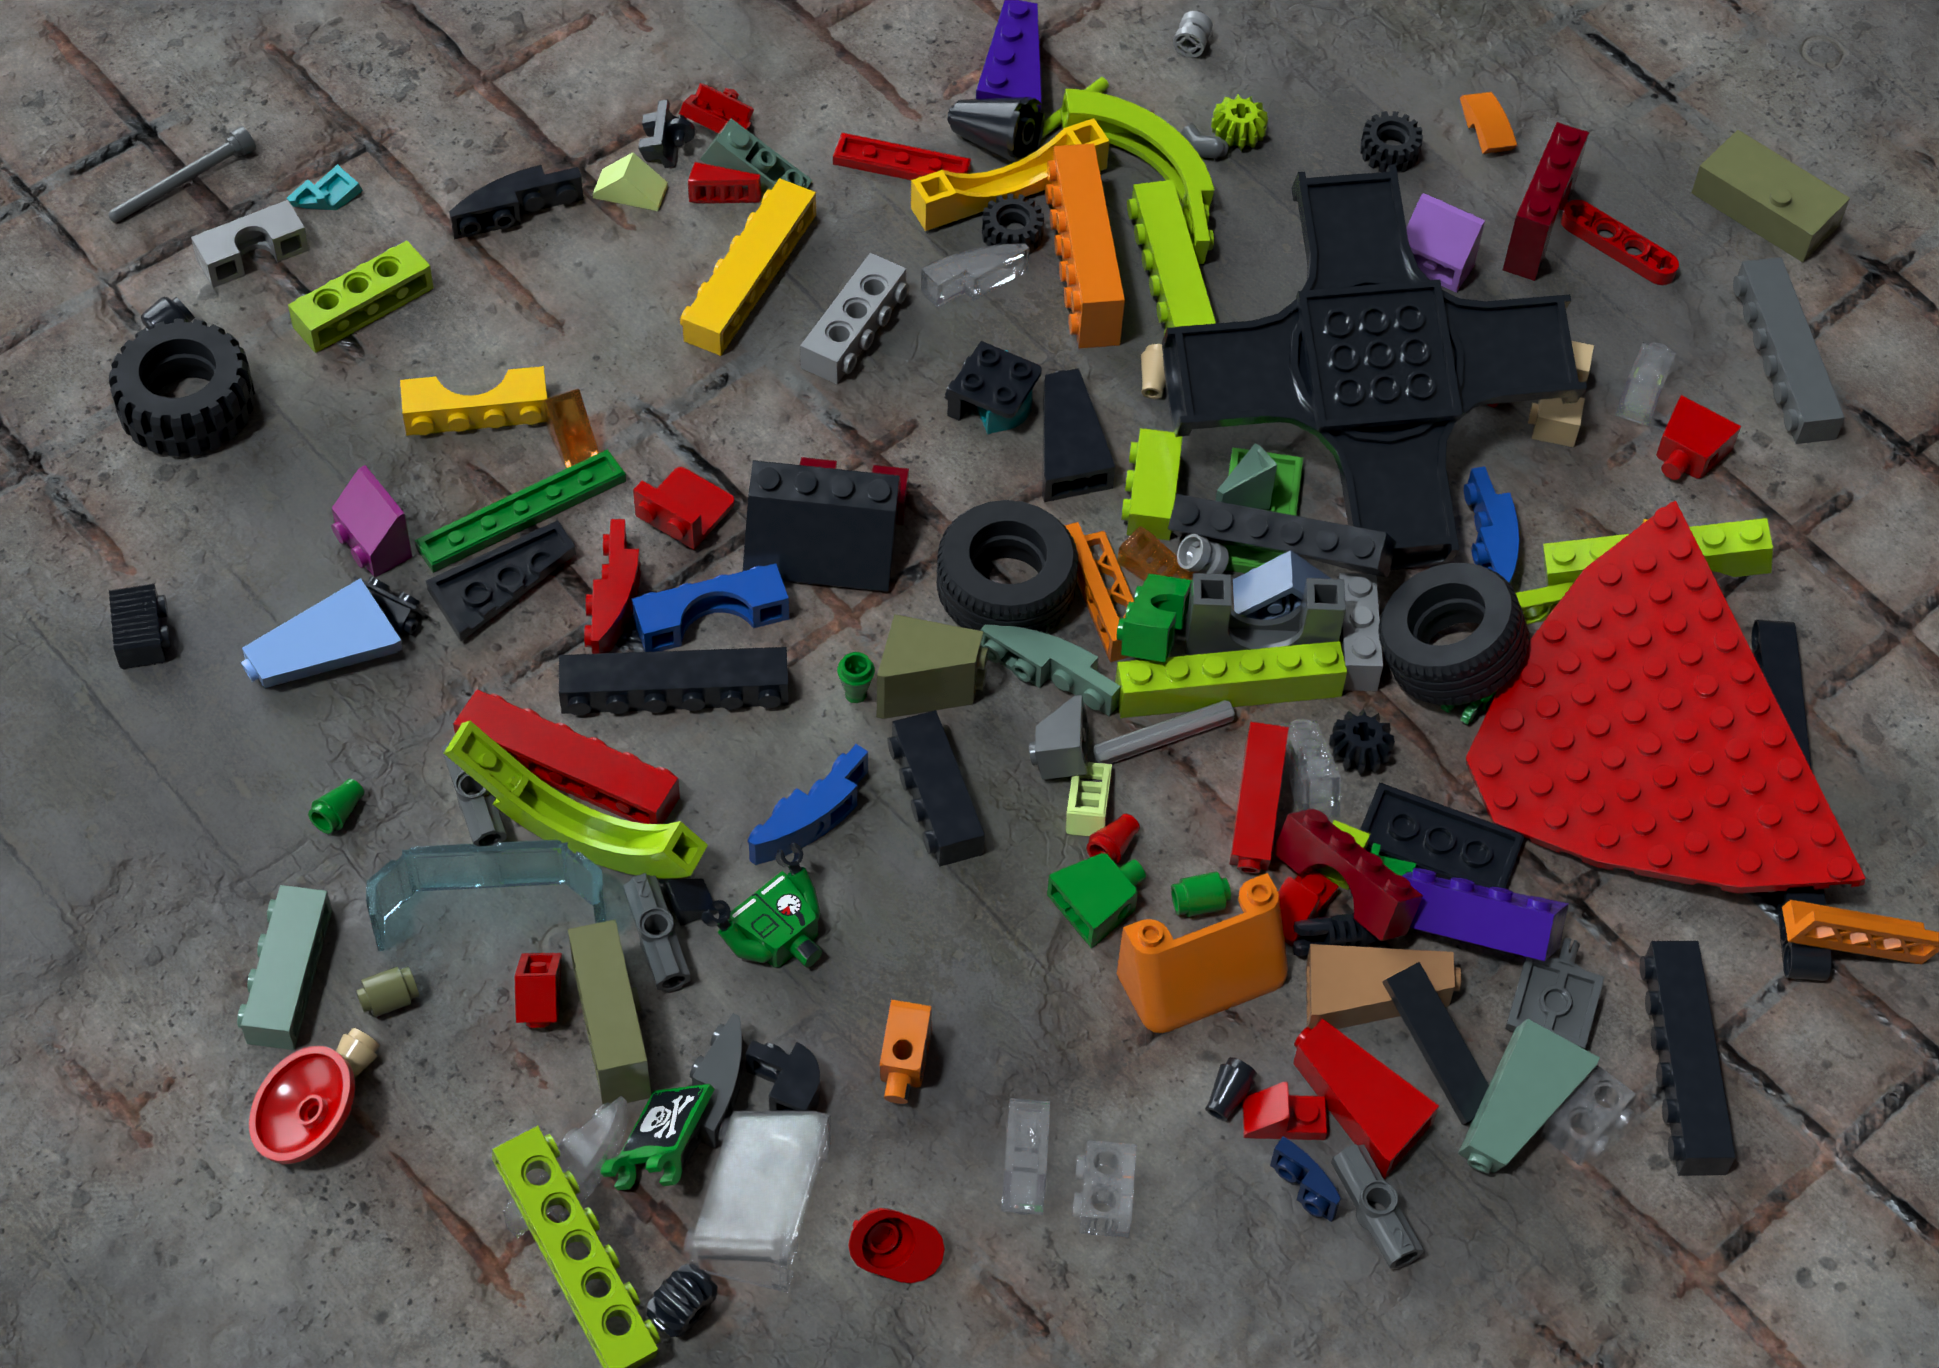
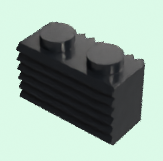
(138, 625)

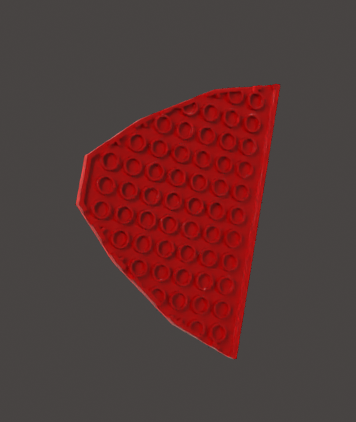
(1655, 735)

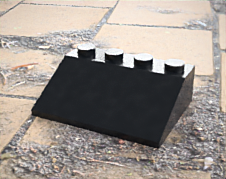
(822, 525)

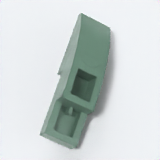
(1041, 657)

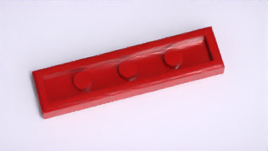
(894, 158)

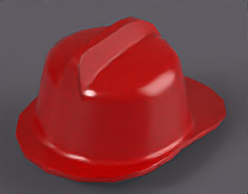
(896, 1245)

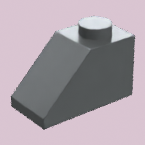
(1062, 741)

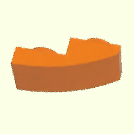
(1490, 121)

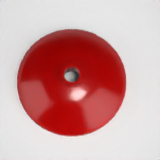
(302, 1105)

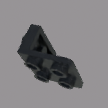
(992, 381)

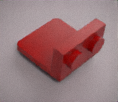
(682, 506)

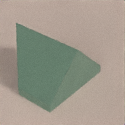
(1250, 481)

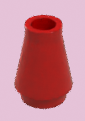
(1113, 838)

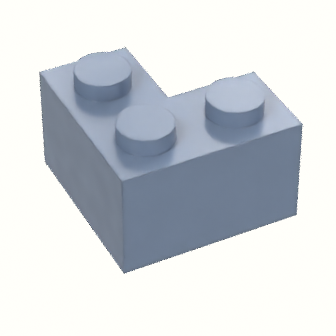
(1273, 587)

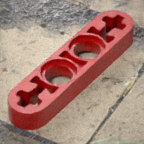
(1616, 245)

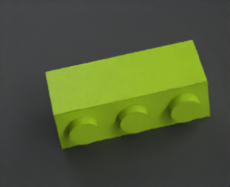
(1152, 482)

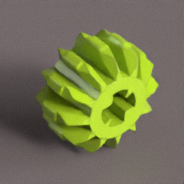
(1239, 121)

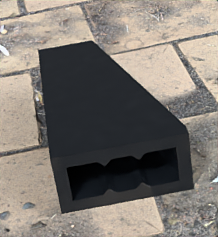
(1073, 442)

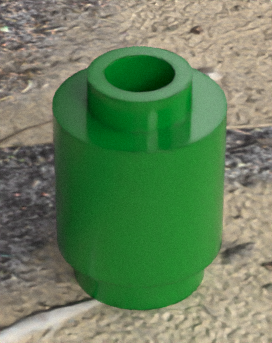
(1200, 894)

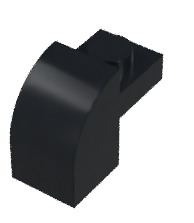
(794, 1075)

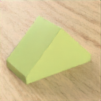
(631, 183)

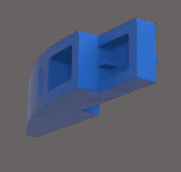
(1495, 523)
(808, 817)

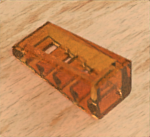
(1150, 547)

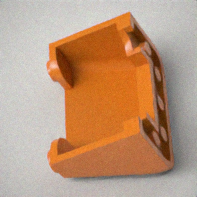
(1207, 969)

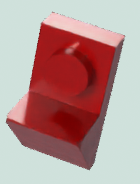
(1303, 900)
(1277, 1114)

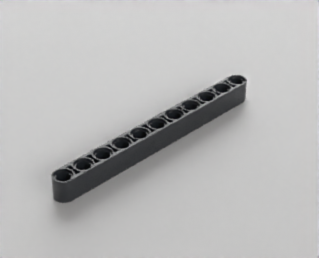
(1777, 655)

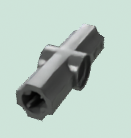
(478, 809)
(663, 949)
(1386, 1226)

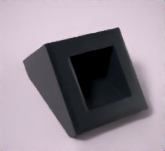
(689, 899)

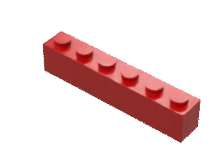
(574, 762)

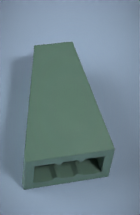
(1524, 1092)

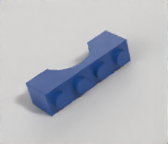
(751, 594)

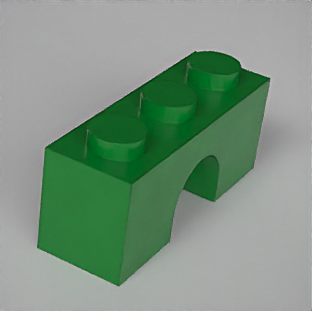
(1153, 616)

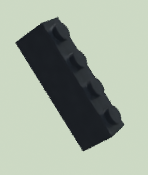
(936, 788)

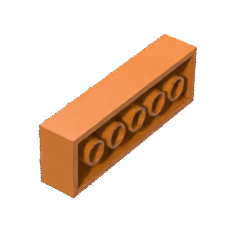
(1085, 245)

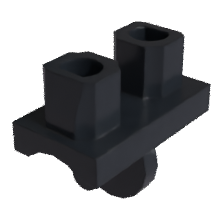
(667, 134)

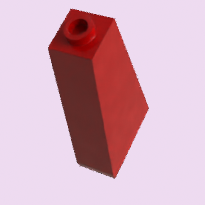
(1258, 797)
(1364, 1095)

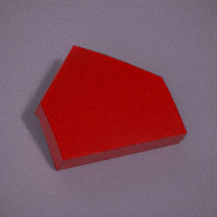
(716, 108)

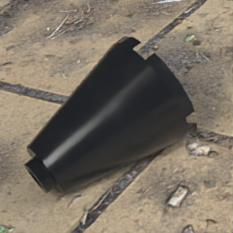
(1000, 124)

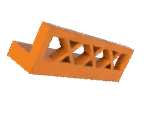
(1095, 593)
(1859, 932)

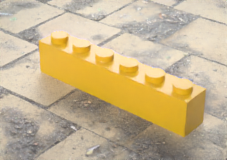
(748, 266)

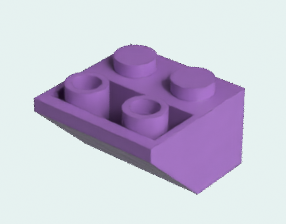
(1444, 241)

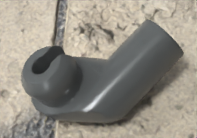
(1205, 145)

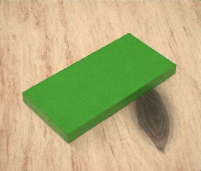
(1283, 500)

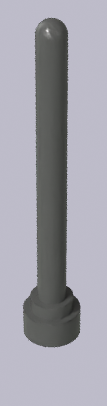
(236, 144)

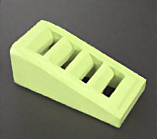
(1086, 819)

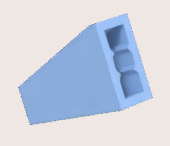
(323, 638)

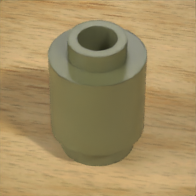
(387, 991)

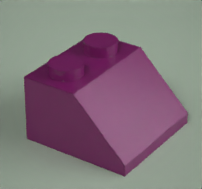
(371, 524)

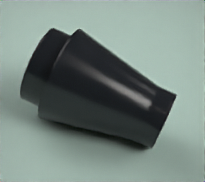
(1231, 1086)

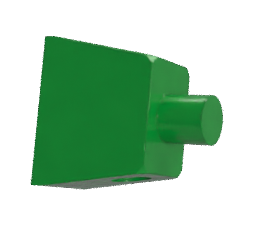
(1096, 895)

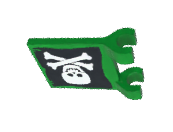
(660, 1135)

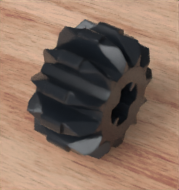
(1361, 741)
(682, 1300)

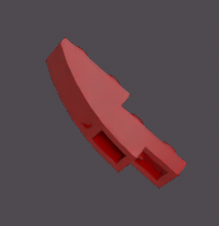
(613, 594)

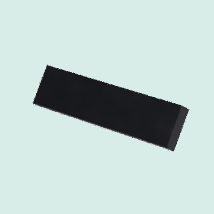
(1438, 1040)

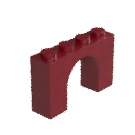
(1546, 194)

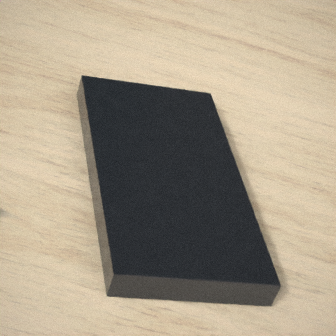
(1440, 838)

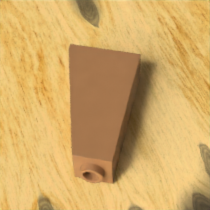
(1348, 986)

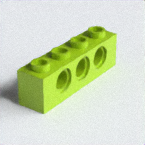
(361, 296)

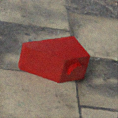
(538, 989)

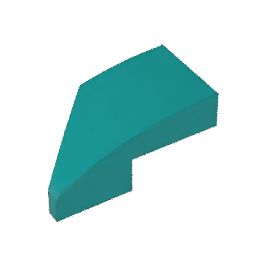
(328, 193)

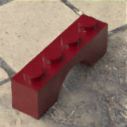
(1381, 898)

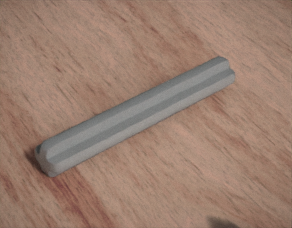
(1164, 732)

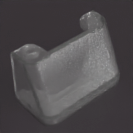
(759, 1195)

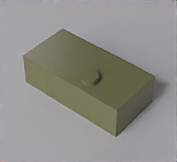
(1770, 195)
(610, 1012)

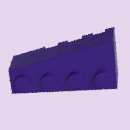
(1013, 56)
(1488, 915)

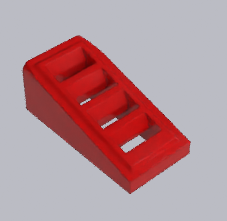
(722, 185)

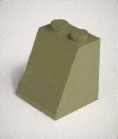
(929, 667)

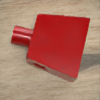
(1695, 440)

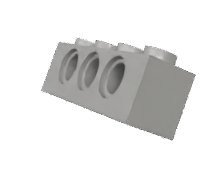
(854, 318)

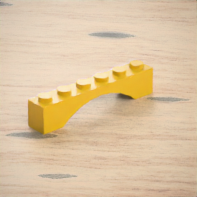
(953, 196)

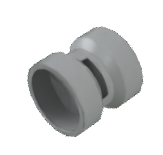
(1192, 34)
(1201, 555)

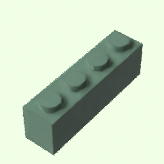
(285, 967)

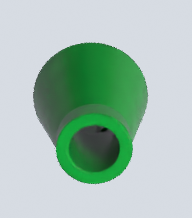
(855, 676)
(335, 807)

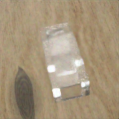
(973, 272)

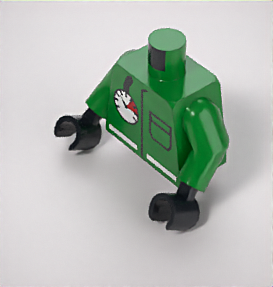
(774, 920)

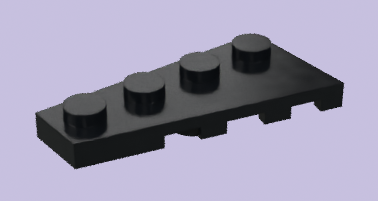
(491, 582)

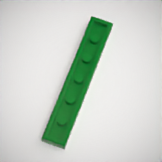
(520, 511)

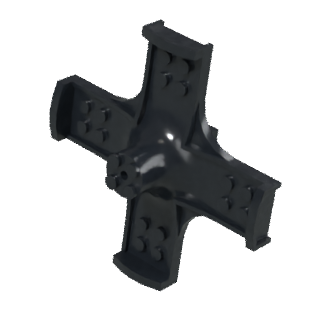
(1373, 363)

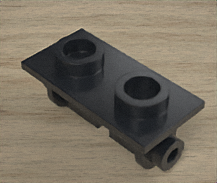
(400, 610)

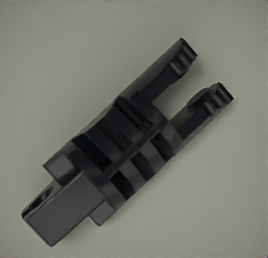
(1336, 930)

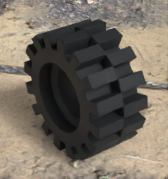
(1395, 129)
(1013, 211)

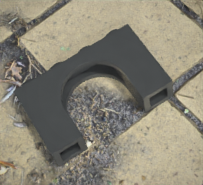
(1217, 628)

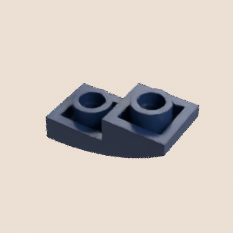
(1316, 1190)

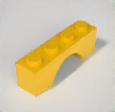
(434, 409)

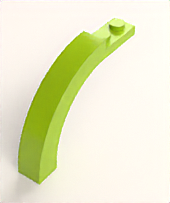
(1159, 146)
(605, 840)

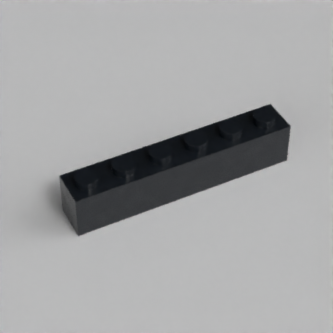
(673, 680)
(1688, 1059)

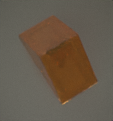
(570, 427)

